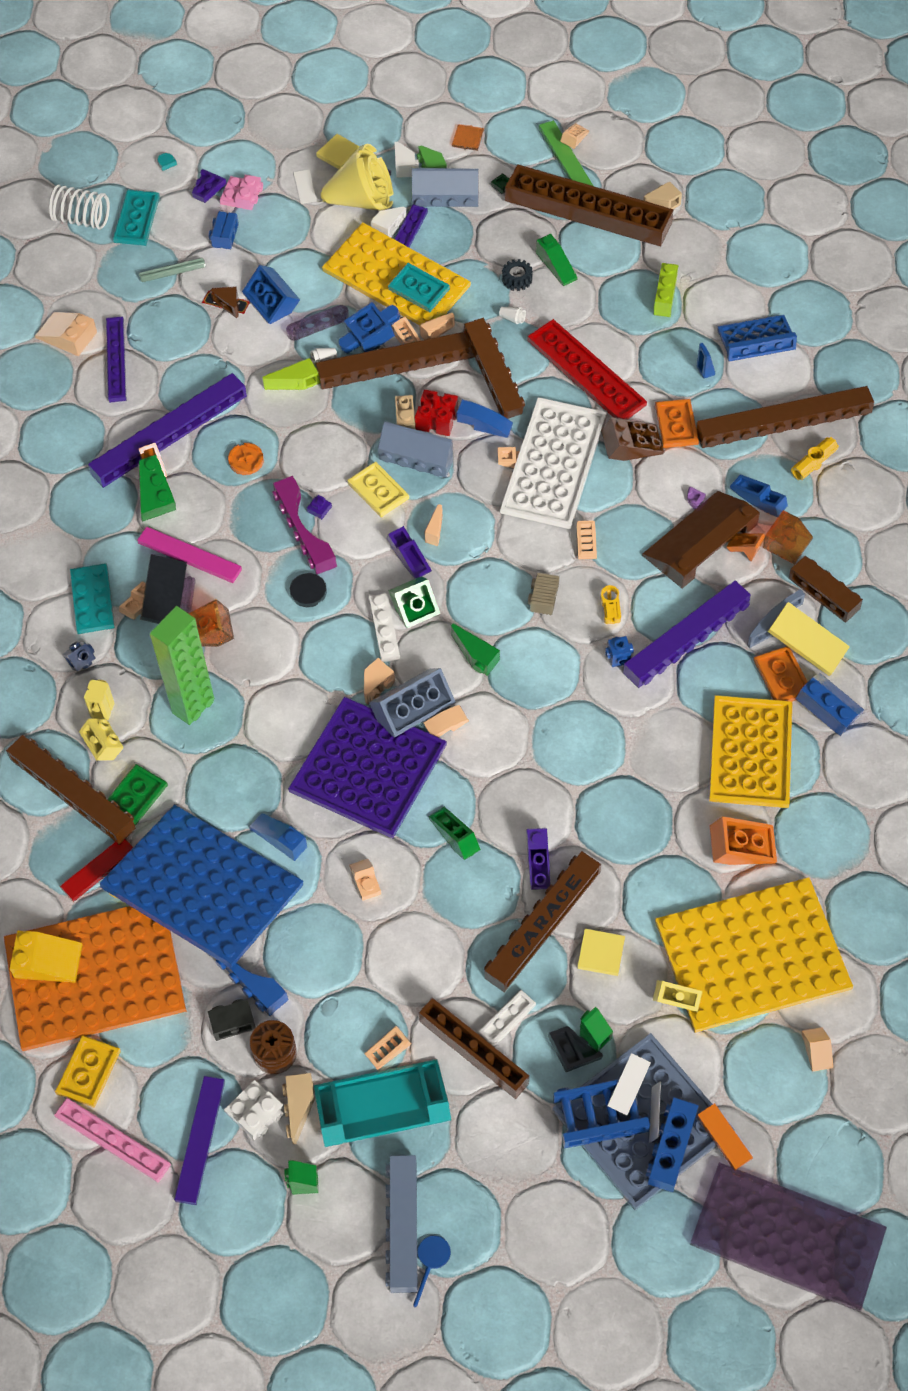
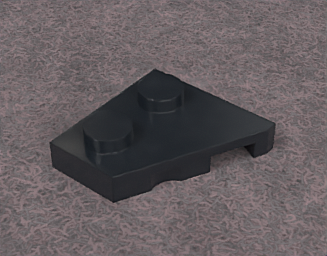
(572, 1049)

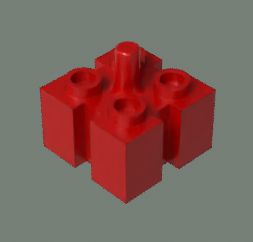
(436, 412)

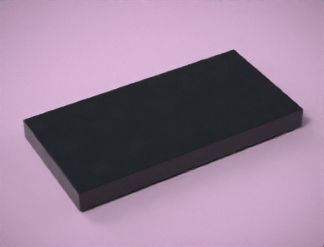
(162, 588)

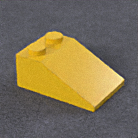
(45, 957)

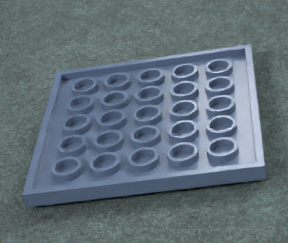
(628, 1157)

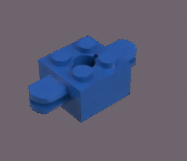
(365, 321)

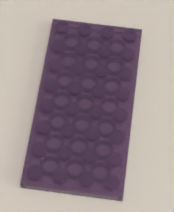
(789, 1236)

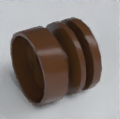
(273, 1058)

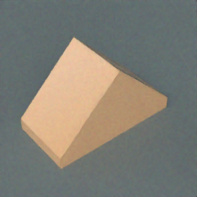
(818, 1049)

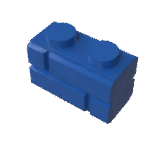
(224, 230)

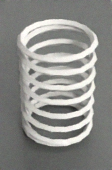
(95, 204)

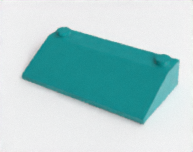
(381, 1103)

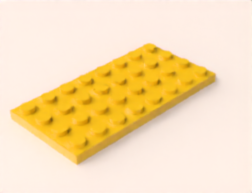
(371, 262)

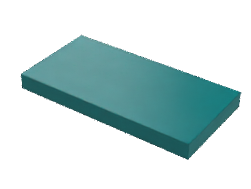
(136, 217)

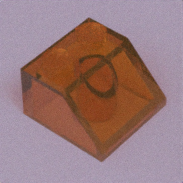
(787, 537)
(213, 624)

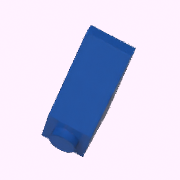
(280, 835)

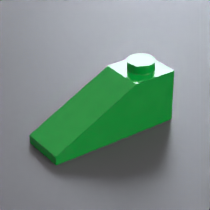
(554, 258)
(478, 653)
(455, 832)

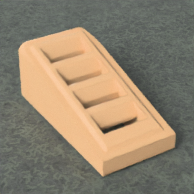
(574, 135)
(404, 323)
(437, 326)
(586, 528)
(433, 529)
(392, 1053)

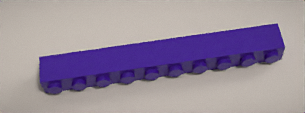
(168, 429)

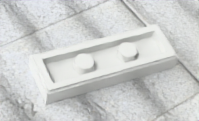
(507, 1018)

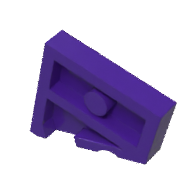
(207, 186)

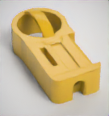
(611, 607)

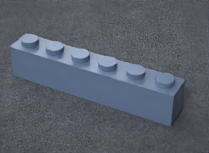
(403, 1224)

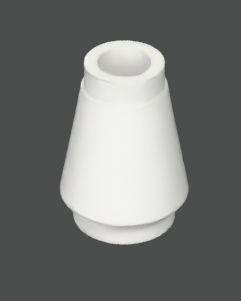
(513, 314)
(322, 354)

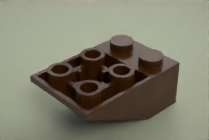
(631, 439)

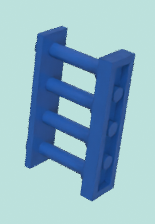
(595, 1132)

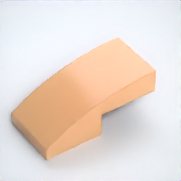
(507, 456)
(133, 605)
(446, 720)

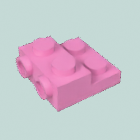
(242, 192)

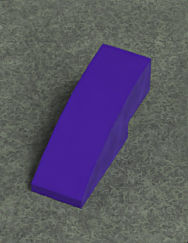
(408, 552)

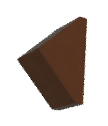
(227, 299)

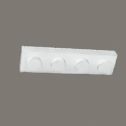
(384, 627)

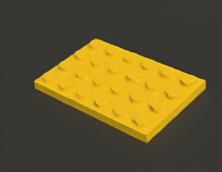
(751, 752)

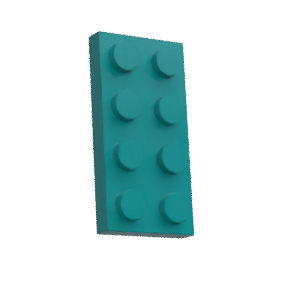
(92, 598)

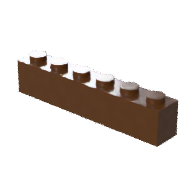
(493, 368)
(474, 1048)

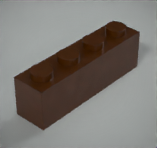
(825, 588)

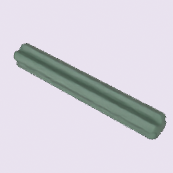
(172, 269)

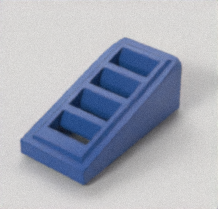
(704, 362)

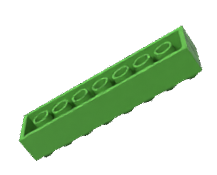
(182, 665)

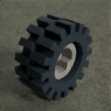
(523, 278)

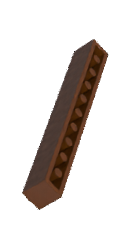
(393, 360)
(784, 417)

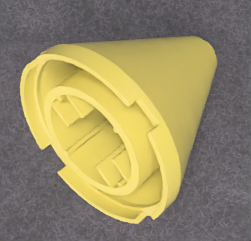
(360, 182)

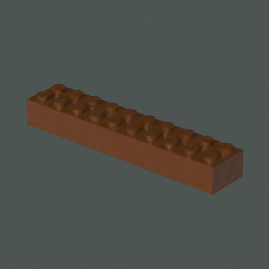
(589, 205)

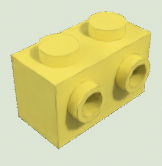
(101, 739)

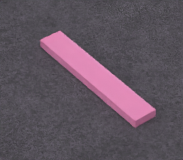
(112, 1140)

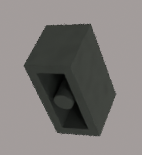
(231, 1019)

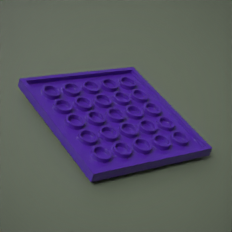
(366, 770)

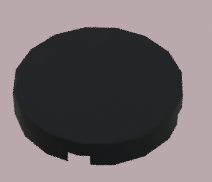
(308, 590)

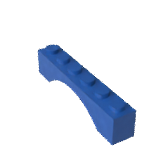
(264, 990)

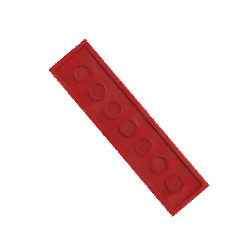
(587, 370)

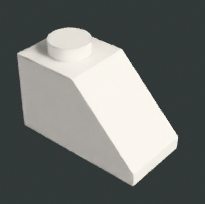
(404, 160)
(389, 220)

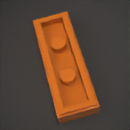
(724, 1137)

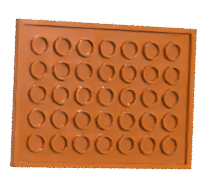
(122, 980)

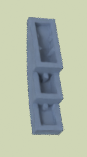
(760, 632)

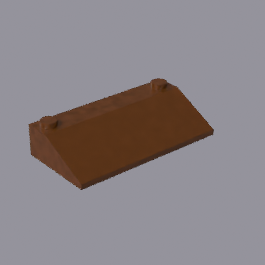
(701, 536)

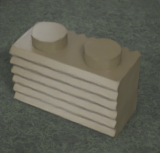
(544, 593)

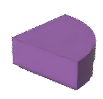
(695, 497)

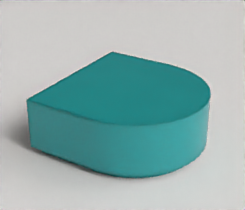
(166, 161)

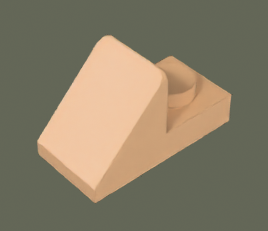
(365, 879)

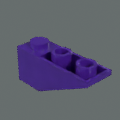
(538, 858)

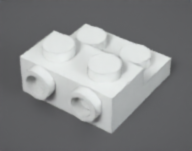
(255, 1110)

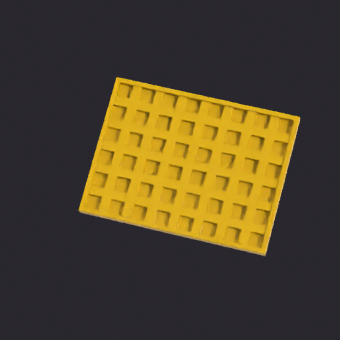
(754, 953)

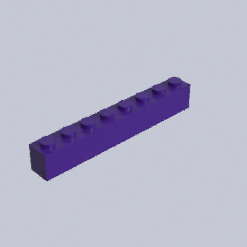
(686, 634)

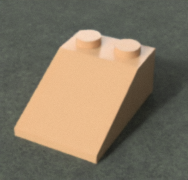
(68, 331)

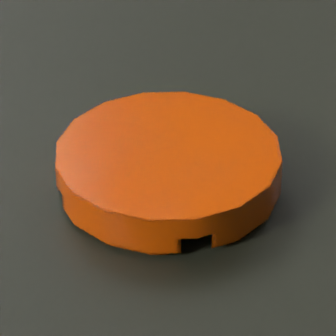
(246, 459)

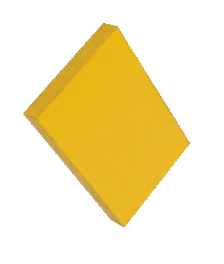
(88, 1071)

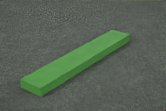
(563, 153)

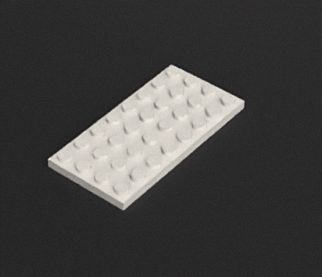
(553, 463)

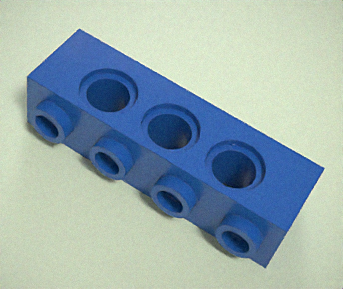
(666, 1177)

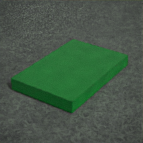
(138, 792)

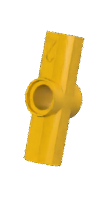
(814, 458)

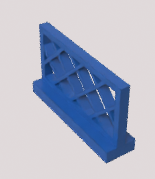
(757, 346)

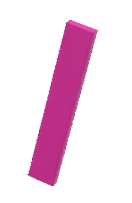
(192, 555)

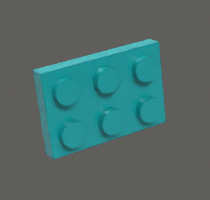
(419, 287)

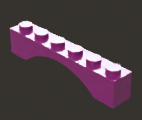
(318, 552)

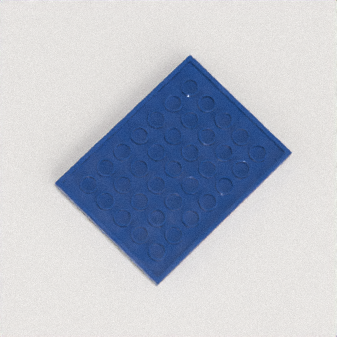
(202, 885)

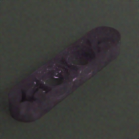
(318, 324)

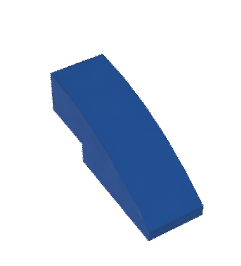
(483, 419)
(759, 495)

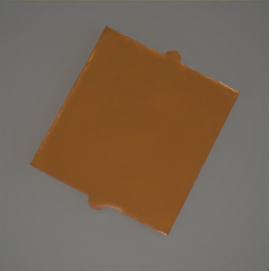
(467, 137)

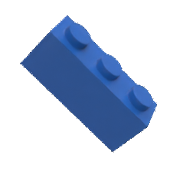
(270, 294)
(829, 703)

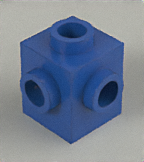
(619, 651)

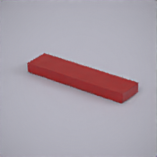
(95, 870)

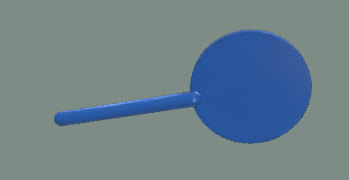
(434, 1254)

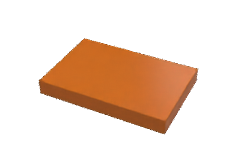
(676, 423)
(781, 674)

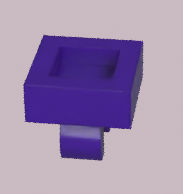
(319, 507)

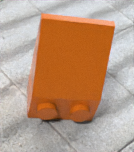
(742, 842)

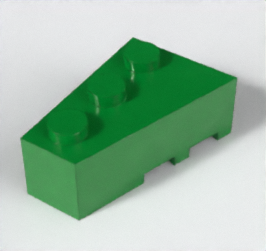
(154, 489)

